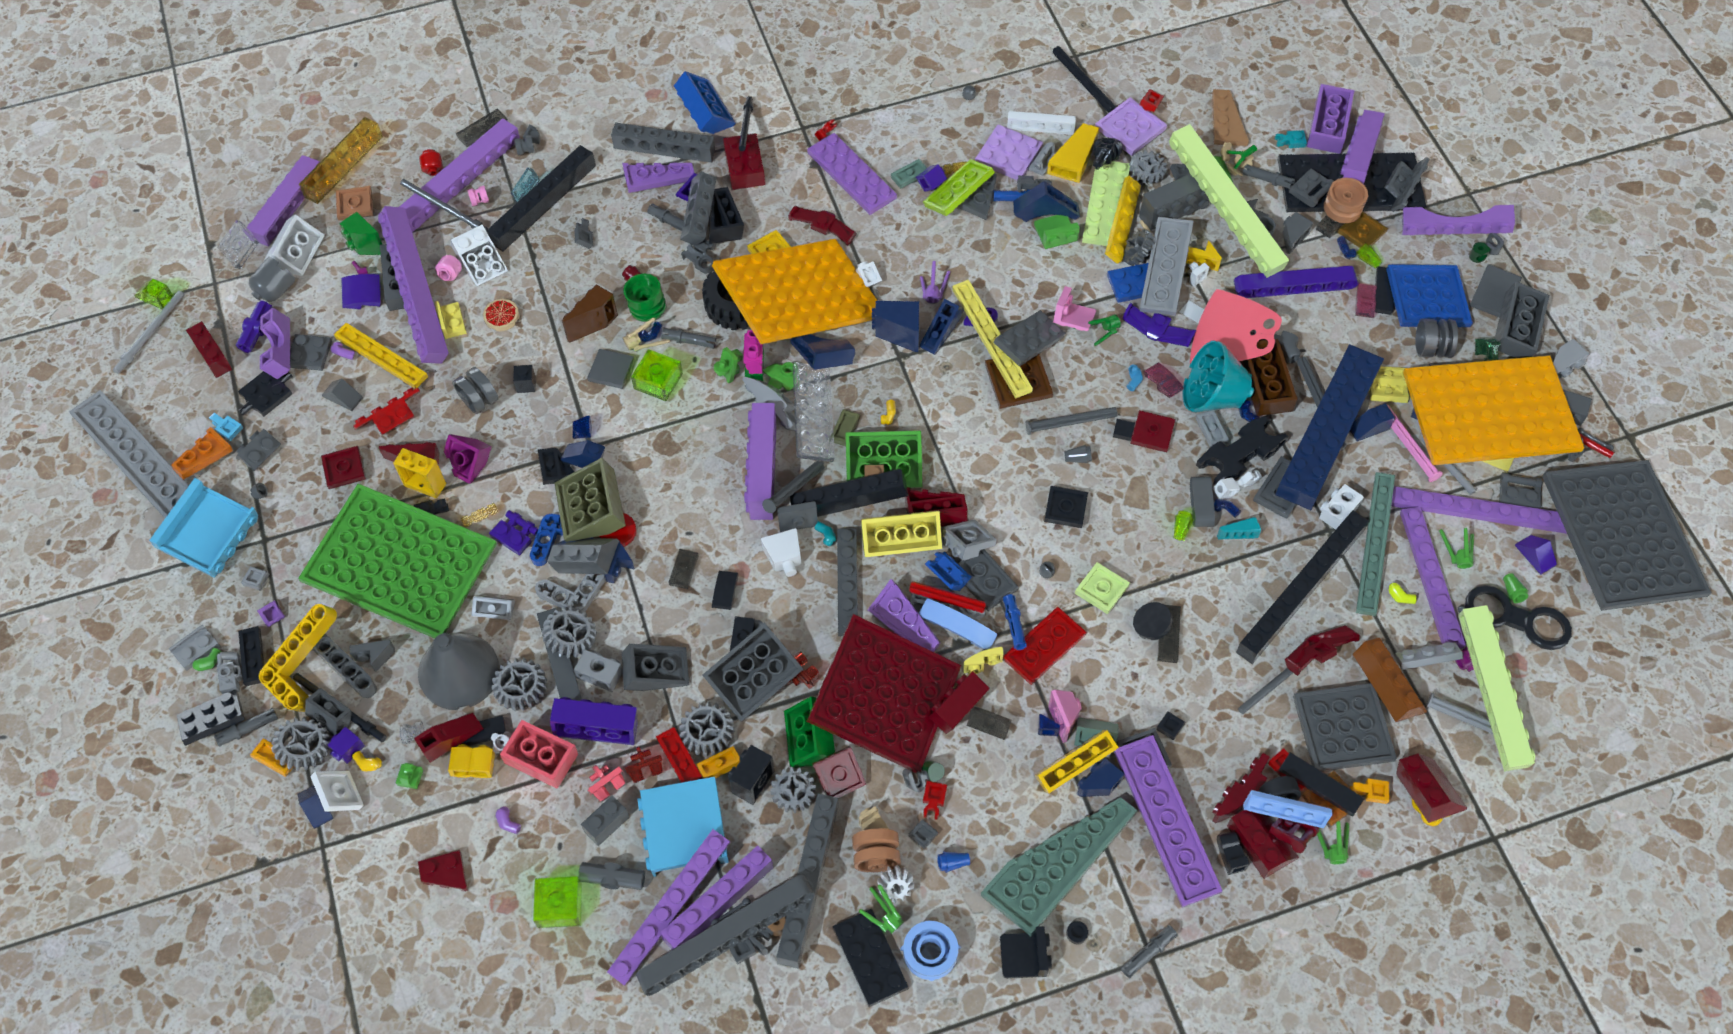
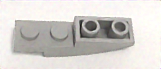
(769, 394)

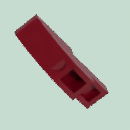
(1237, 794)

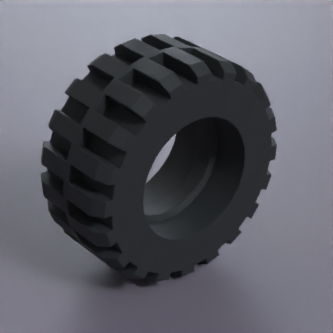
(719, 309)

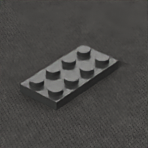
(1029, 338)

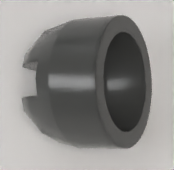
(969, 92)
(259, 491)
(1044, 570)

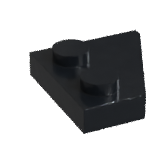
(551, 465)

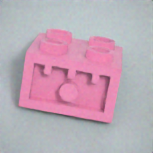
(1072, 314)

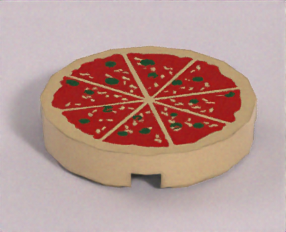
(501, 314)

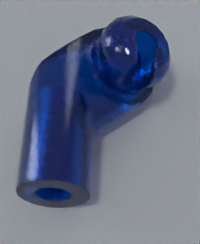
(646, 336)
(1245, 412)
(1227, 505)

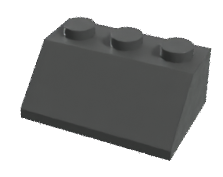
(583, 556)

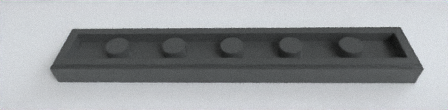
(561, 667)

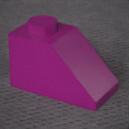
(466, 456)

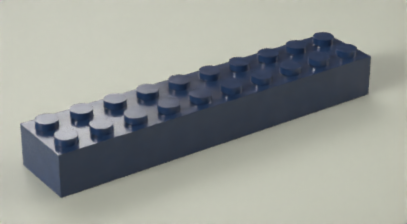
(1329, 427)

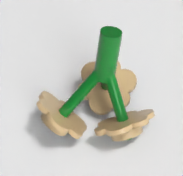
(1242, 158)

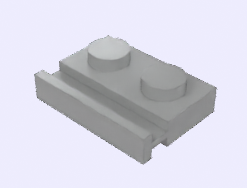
(194, 646)

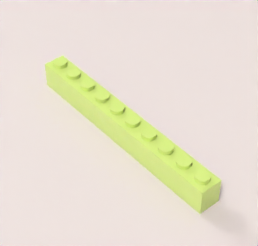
(1228, 201)

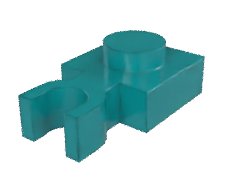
(1293, 139)

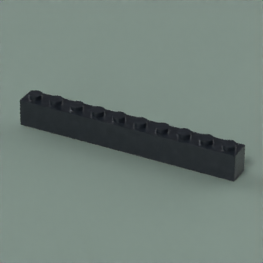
(1301, 587)

